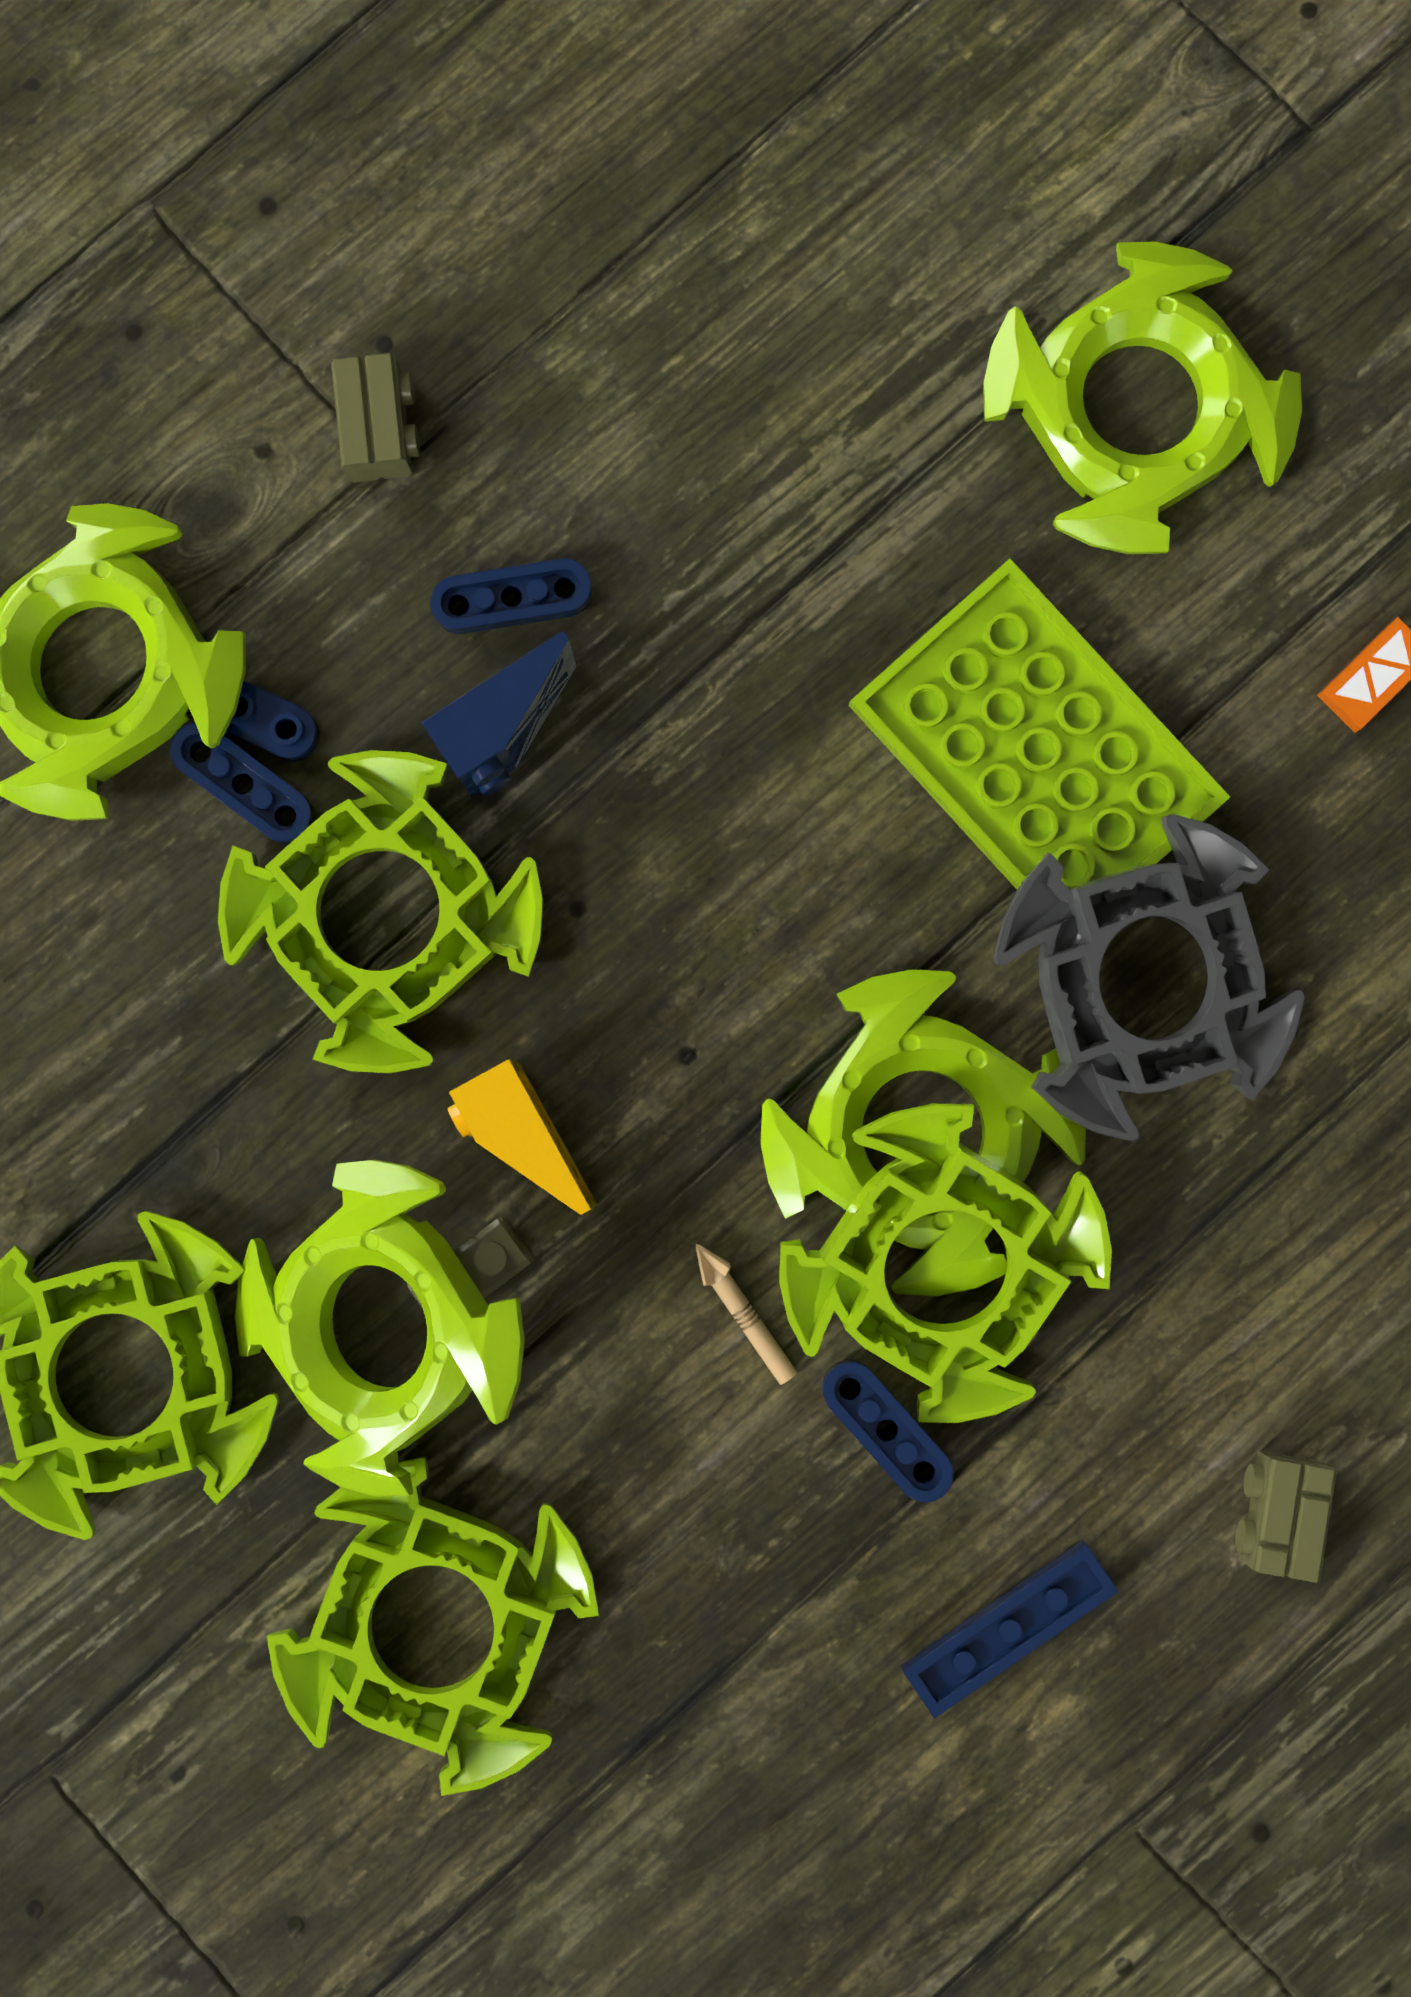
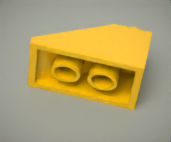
(514, 1126)

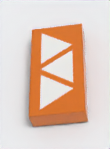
(1371, 677)

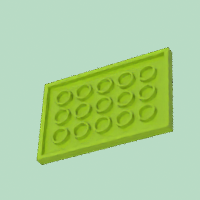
(1034, 738)

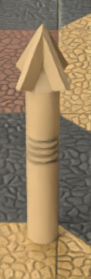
(716, 1273)

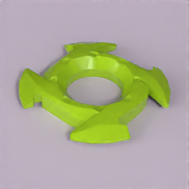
(1161, 313)
(179, 672)
(289, 894)
(898, 1042)
(930, 1177)
(292, 1320)
(194, 1427)
(459, 1718)

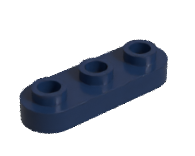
(488, 588)
(263, 723)
(221, 776)
(901, 1450)

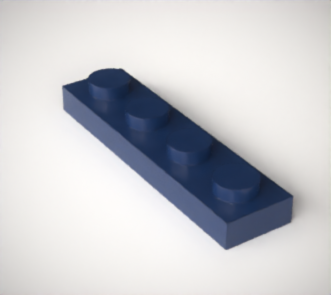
(1009, 1629)

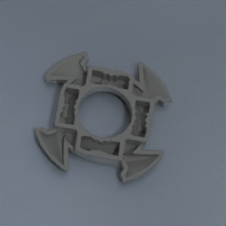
(1076, 930)

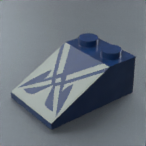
(496, 722)

